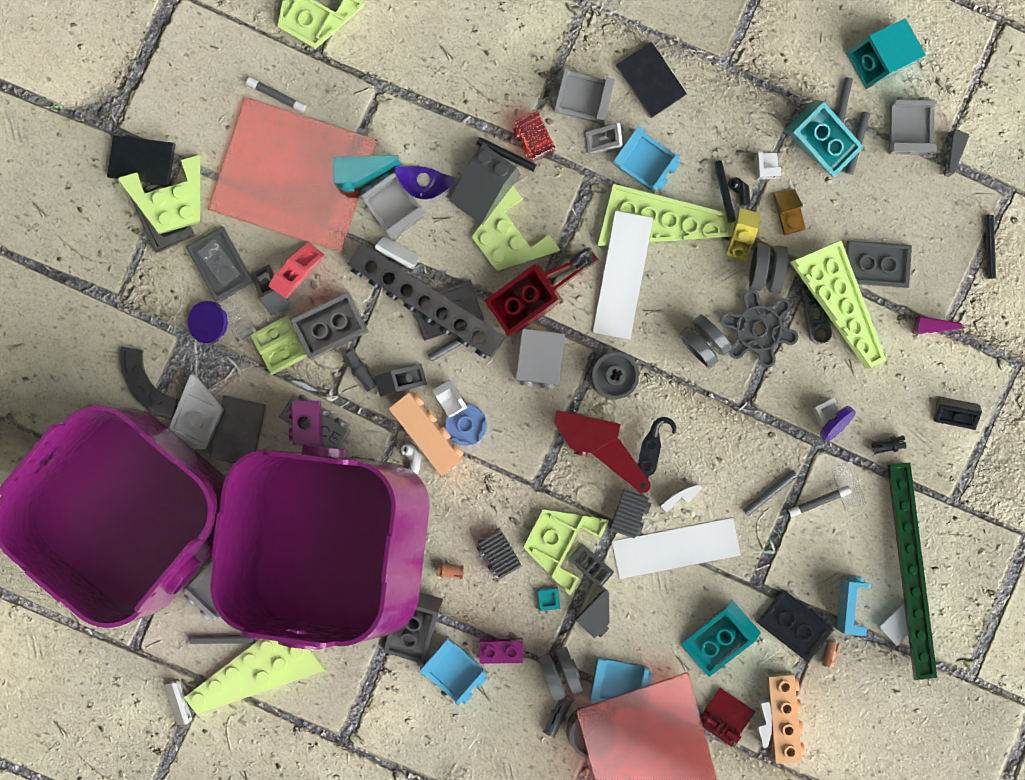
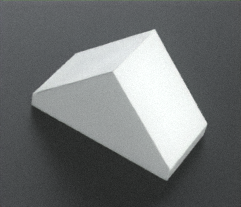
(604, 139)

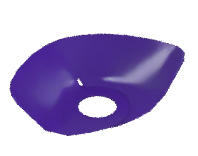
(438, 181)

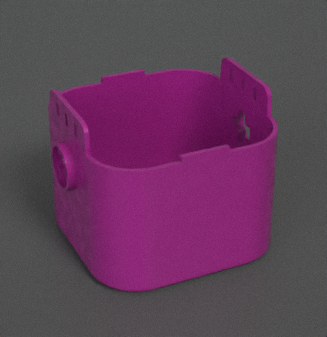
(110, 514)
(318, 547)

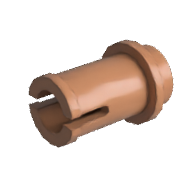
(450, 571)
(830, 654)

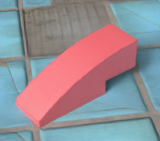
(296, 270)

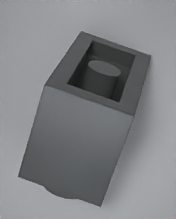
(271, 299)
(400, 380)
(596, 615)

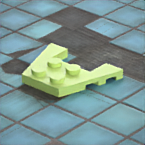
(314, 22)
(170, 206)
(503, 242)
(553, 538)

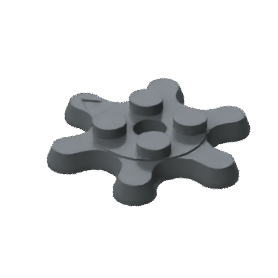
(774, 331)

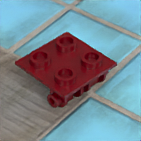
(726, 717)

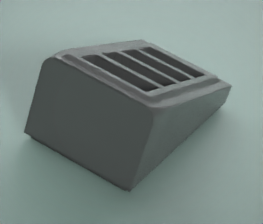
(956, 144)
(603, 578)

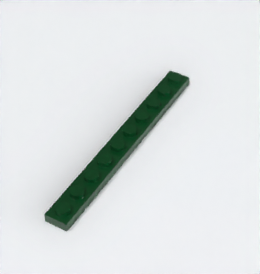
(912, 571)

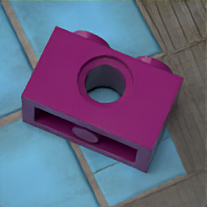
(313, 433)
(501, 650)

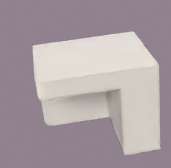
(767, 166)
(449, 398)
(825, 411)

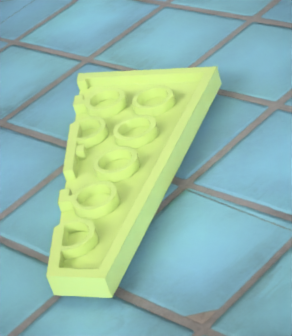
(671, 218)
(836, 289)
(252, 672)

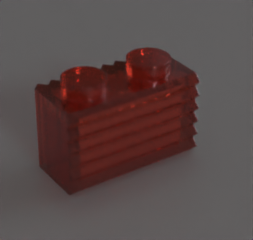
(534, 137)

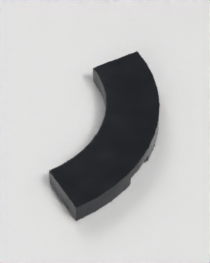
(142, 388)

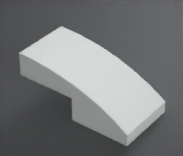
(686, 494)
(765, 727)

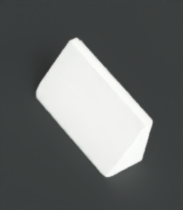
(397, 252)
(896, 626)
(178, 703)

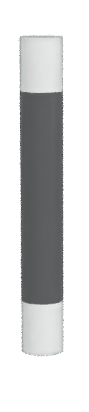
(276, 94)
(819, 501)

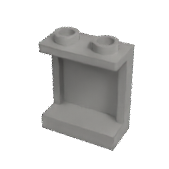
(583, 96)
(912, 126)
(392, 205)
(540, 358)
(200, 593)

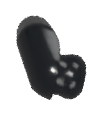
(742, 189)

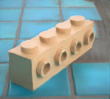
(427, 433)
(785, 723)

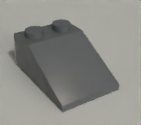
(484, 184)
(415, 637)

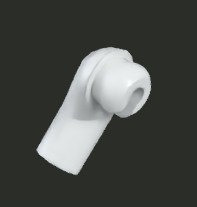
(413, 455)

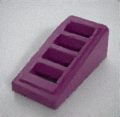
(930, 325)

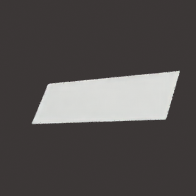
(622, 275)
(676, 548)

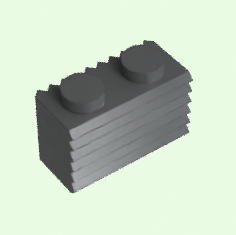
(630, 513)
(499, 553)

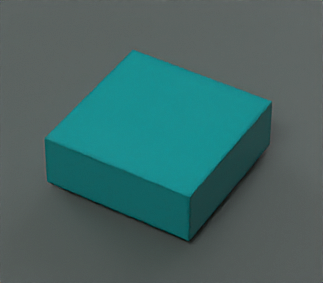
(548, 599)

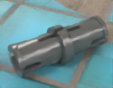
(360, 370)
(558, 716)

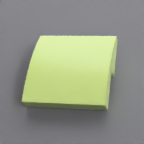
(279, 345)

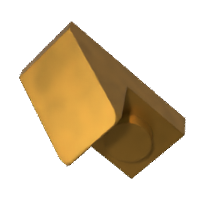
(789, 211)

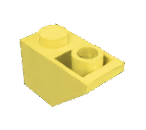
(743, 234)

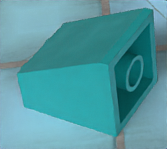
(885, 53)

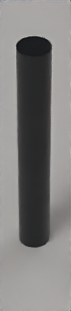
(507, 154)
(724, 191)
(990, 247)

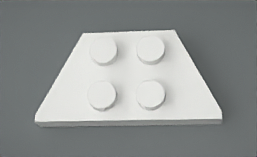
(196, 415)

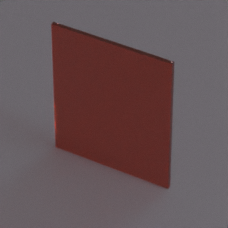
(283, 175)
(647, 734)

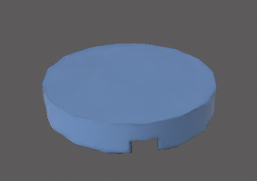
(466, 426)

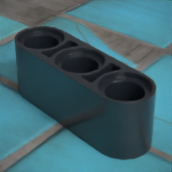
(812, 323)

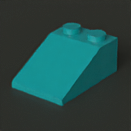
(824, 137)
(359, 171)
(721, 638)

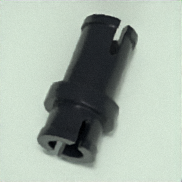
(891, 444)

